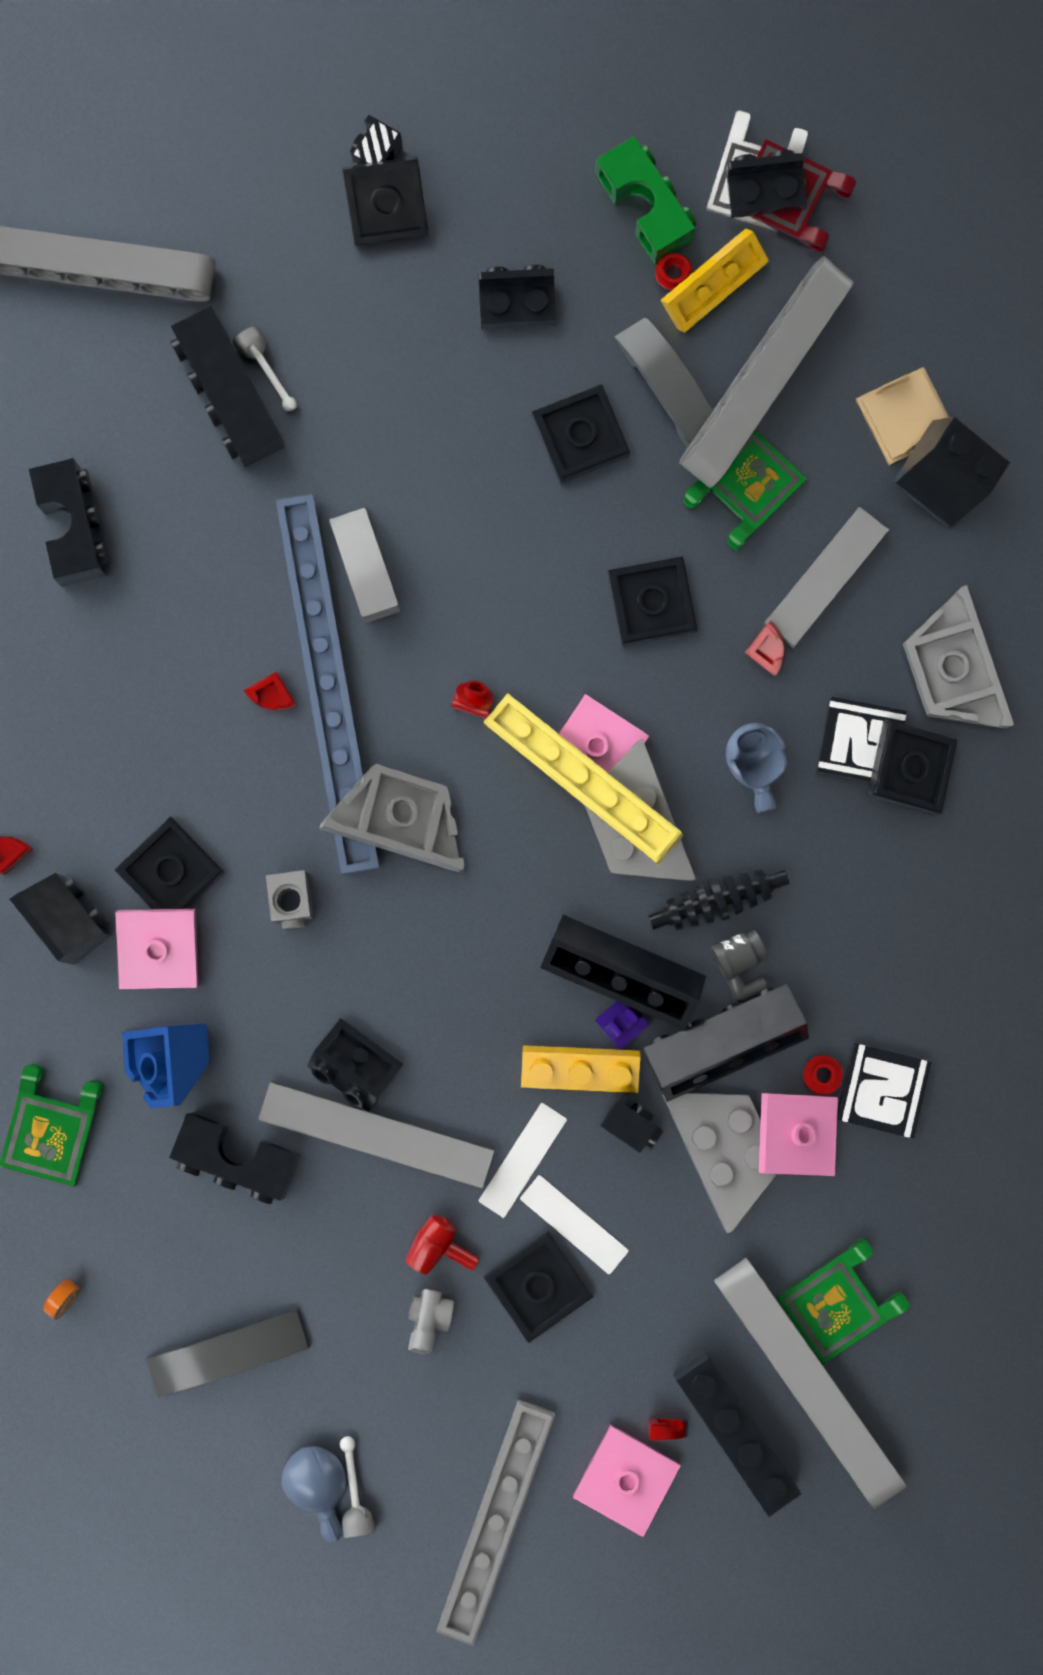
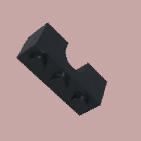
(78, 553)
(201, 1149)

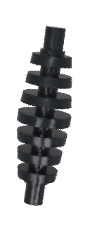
(718, 899)

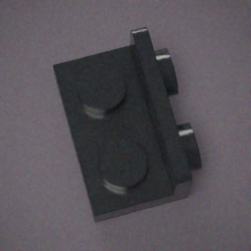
(766, 184)
(517, 297)
(353, 1065)

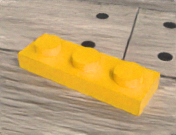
(715, 280)
(580, 1069)

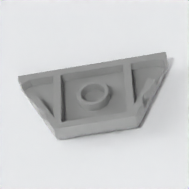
(956, 667)
(399, 816)
(622, 857)
(724, 1147)

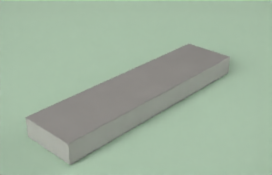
(827, 576)

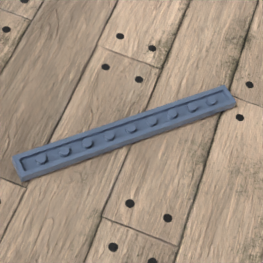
(323, 666)

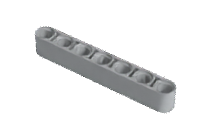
(106, 264)
(766, 372)
(810, 1383)

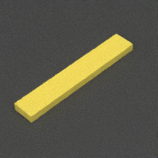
(583, 779)

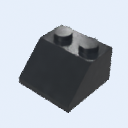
(950, 470)
(62, 918)

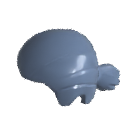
(756, 761)
(316, 1483)

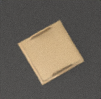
(901, 413)

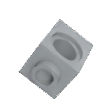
(281, 883)

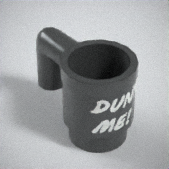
(736, 957)

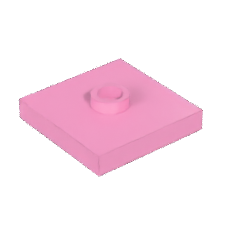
(600, 733)
(157, 948)
(798, 1134)
(626, 1480)

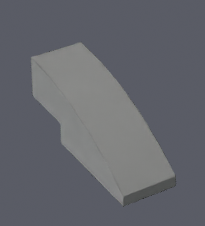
(364, 565)

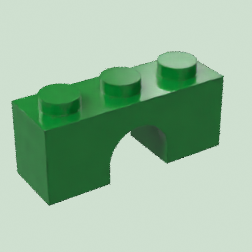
(631, 172)

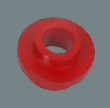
(672, 261)
(810, 1071)

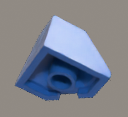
(166, 1061)

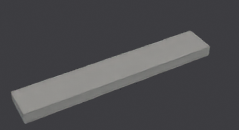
(376, 1135)
(495, 1522)

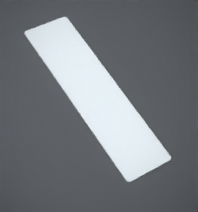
(522, 1160)
(574, 1224)

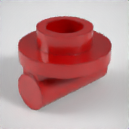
(473, 698)

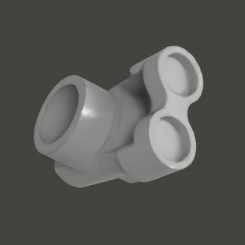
(429, 1314)

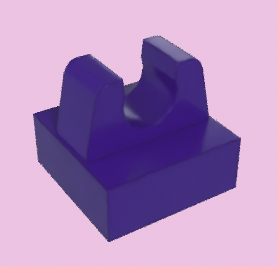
(622, 1023)

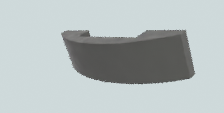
(666, 377)
(227, 1354)

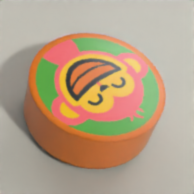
(61, 1299)

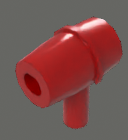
(435, 1241)

